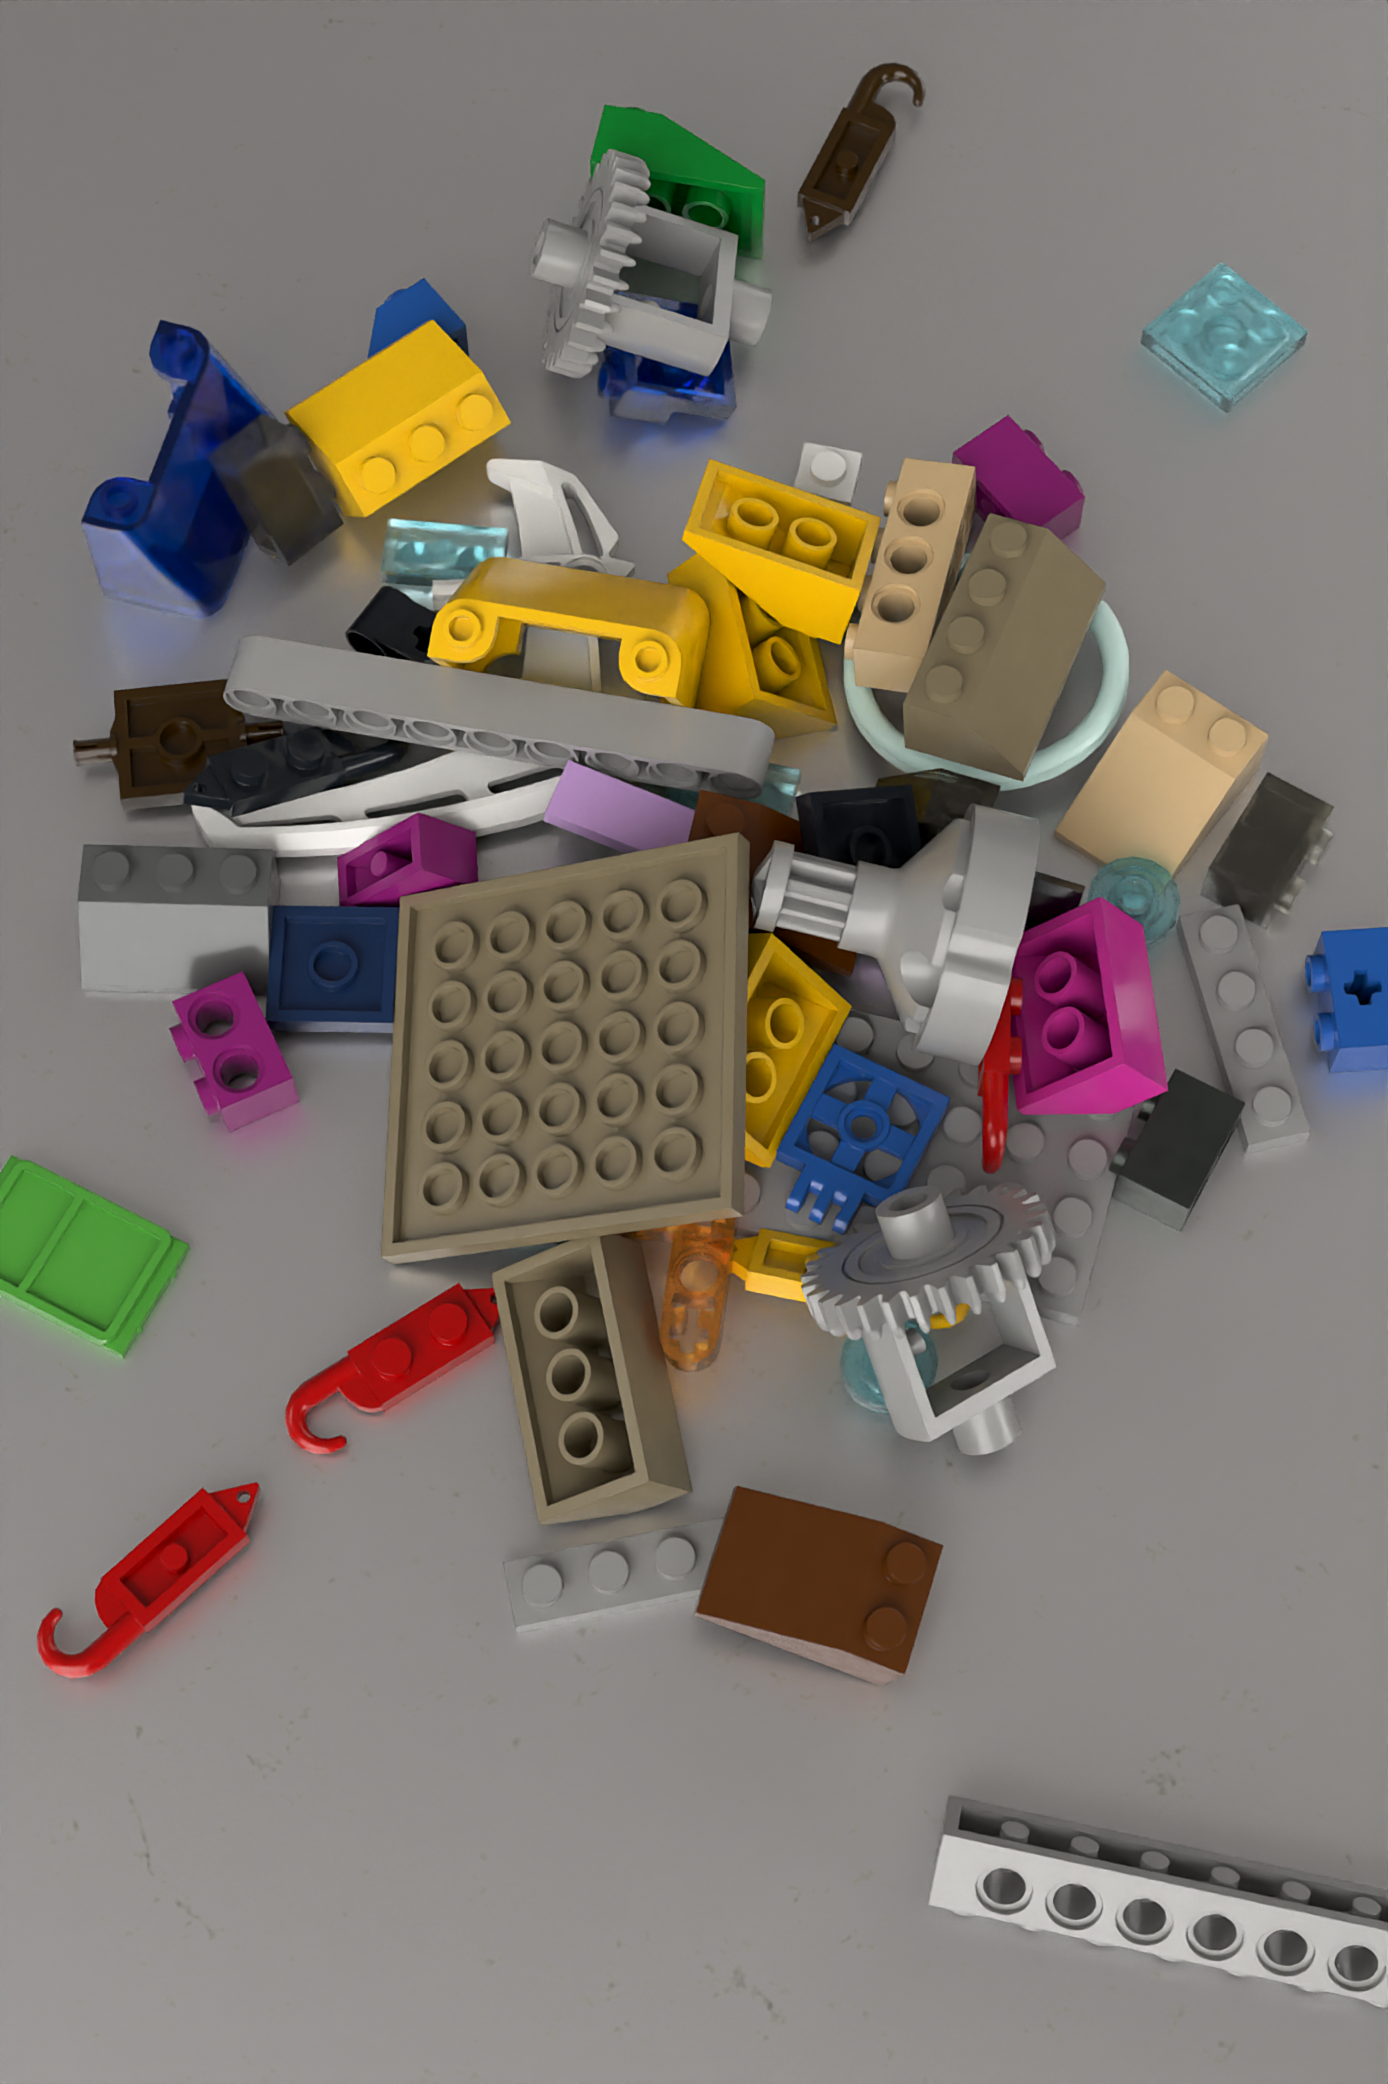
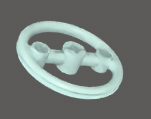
(1046, 762)

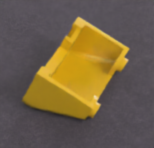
(658, 624)

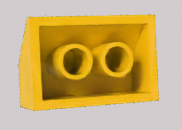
(397, 418)
(755, 662)
(789, 1035)

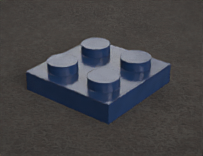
(332, 969)

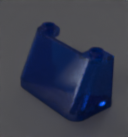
(179, 534)

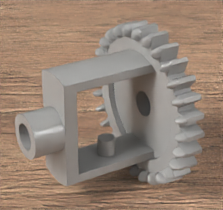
(585, 270)
(927, 1260)

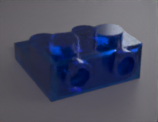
(654, 390)

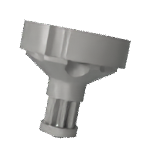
(935, 925)

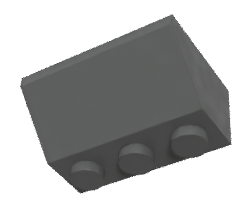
(175, 917)

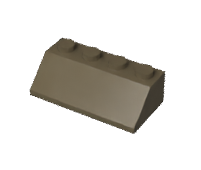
(1002, 650)
(590, 1381)

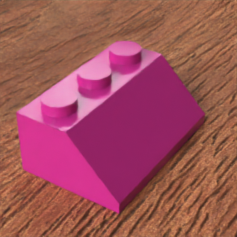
(1086, 1015)

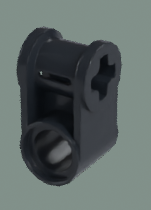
(393, 627)

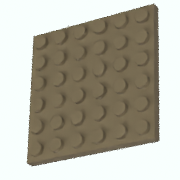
(569, 1053)

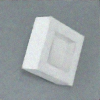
(829, 472)

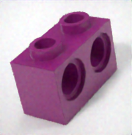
(242, 1049)

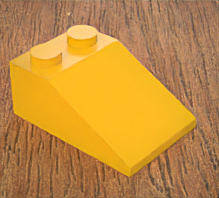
(783, 547)

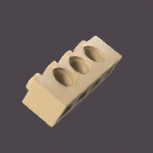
(913, 571)

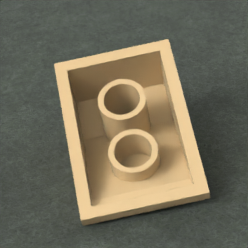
(1164, 779)

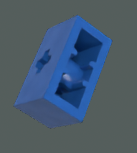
(1352, 994)

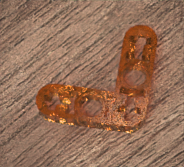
(691, 1244)

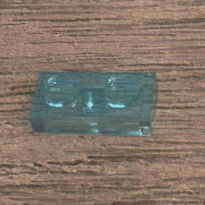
(437, 551)

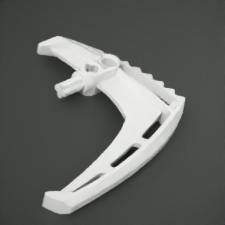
(550, 658)

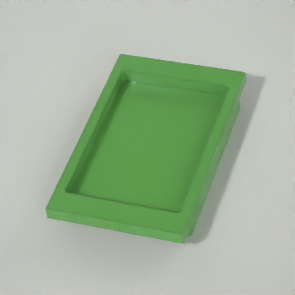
(81, 1256)

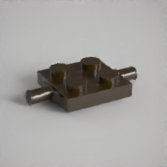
(165, 739)

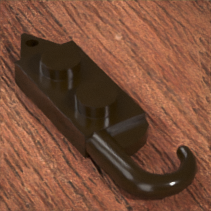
(853, 152)

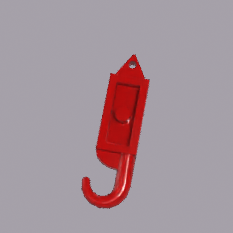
(999, 1062)
(398, 1360)
(157, 1577)

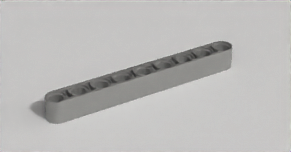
(499, 716)

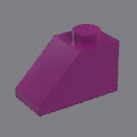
(407, 860)

